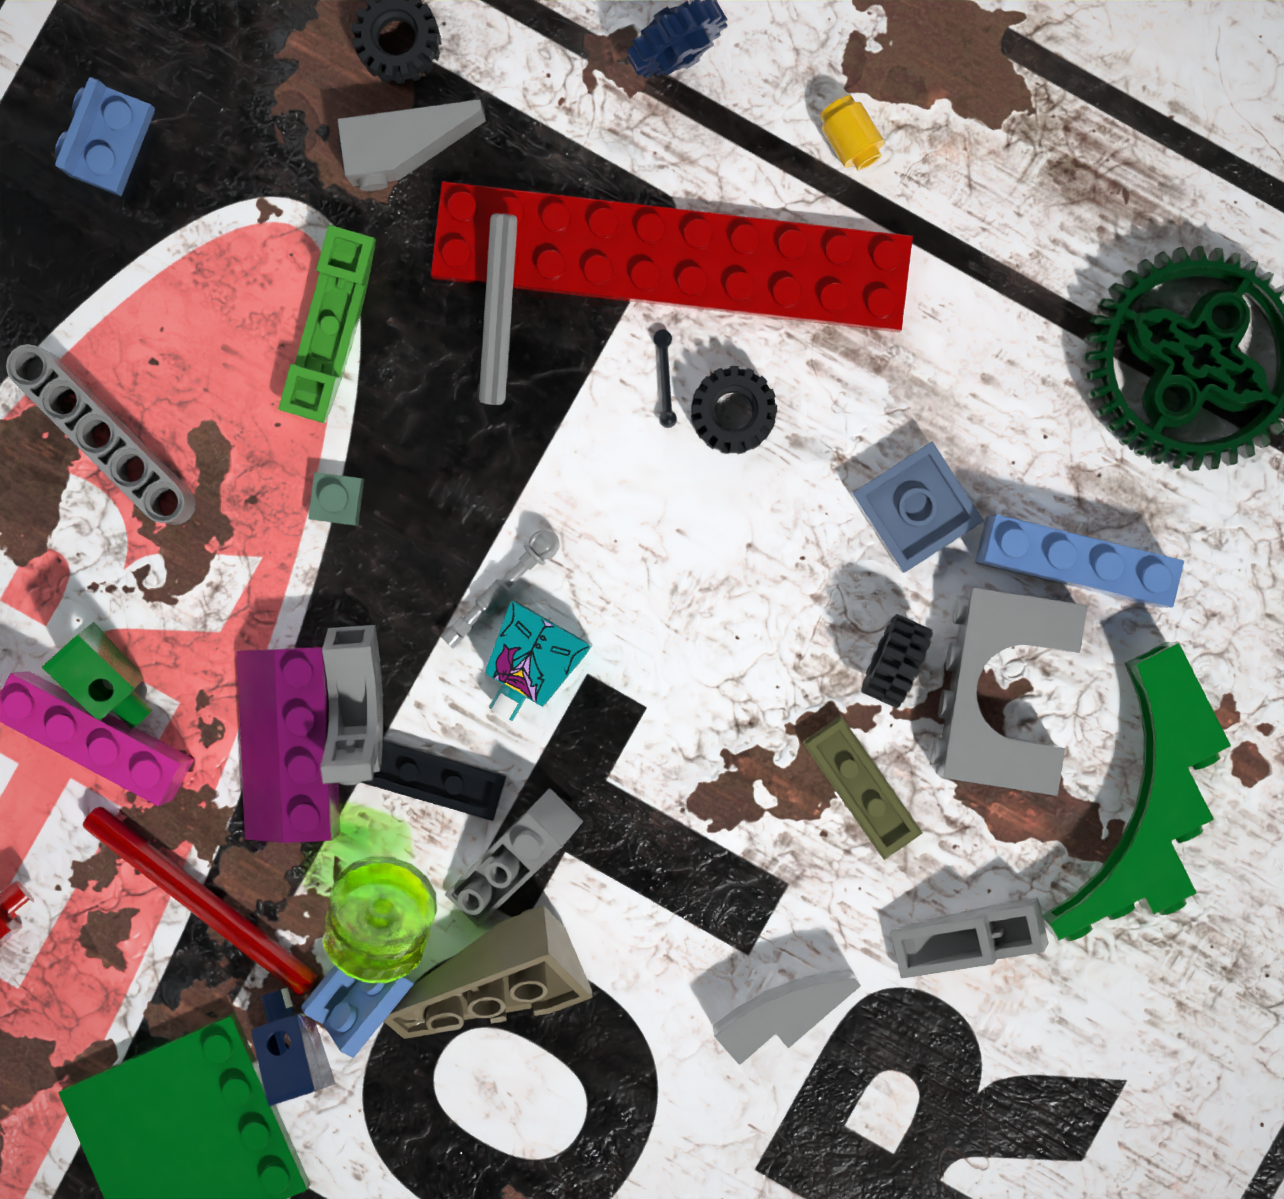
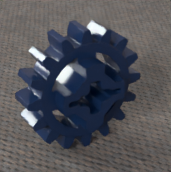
(677, 38)

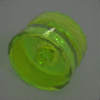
(379, 919)

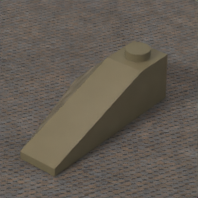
(506, 970)

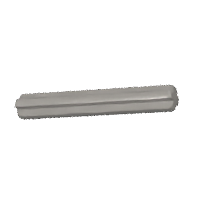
(498, 309)

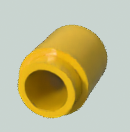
(851, 133)

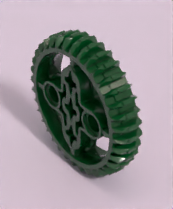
(1174, 364)

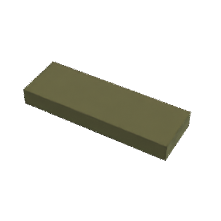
(862, 787)

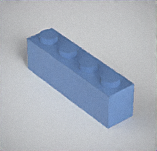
(1079, 561)

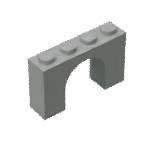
(968, 745)

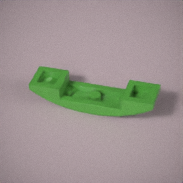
(330, 324)

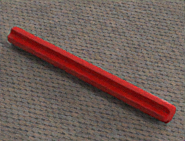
(200, 900)

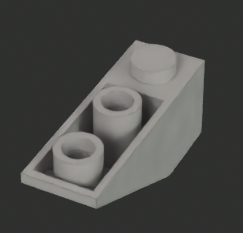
(514, 857)

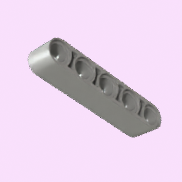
(82, 423)

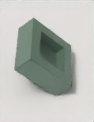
(336, 499)

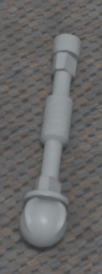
(542, 546)

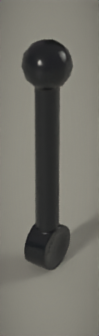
(662, 340)

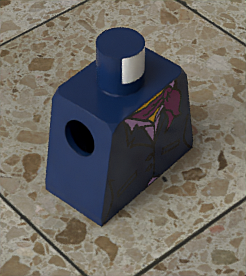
(292, 1069)

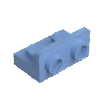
(103, 136)
(353, 1008)

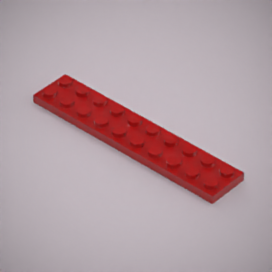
(679, 257)

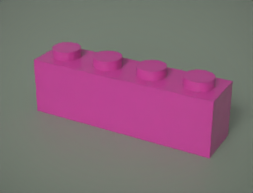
(102, 746)

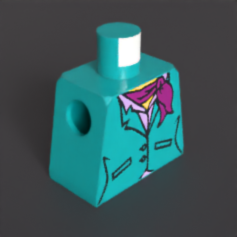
(531, 659)

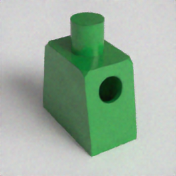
(85, 663)

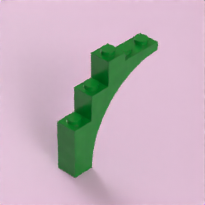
(1169, 806)

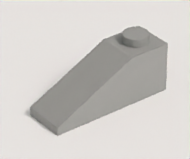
(397, 142)

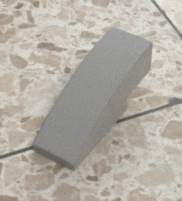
(970, 938)
(783, 1011)

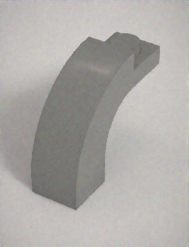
(355, 705)

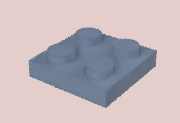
(917, 507)

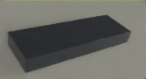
(439, 780)

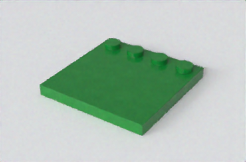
(186, 1123)

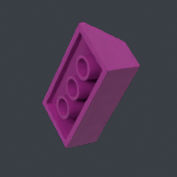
(284, 744)

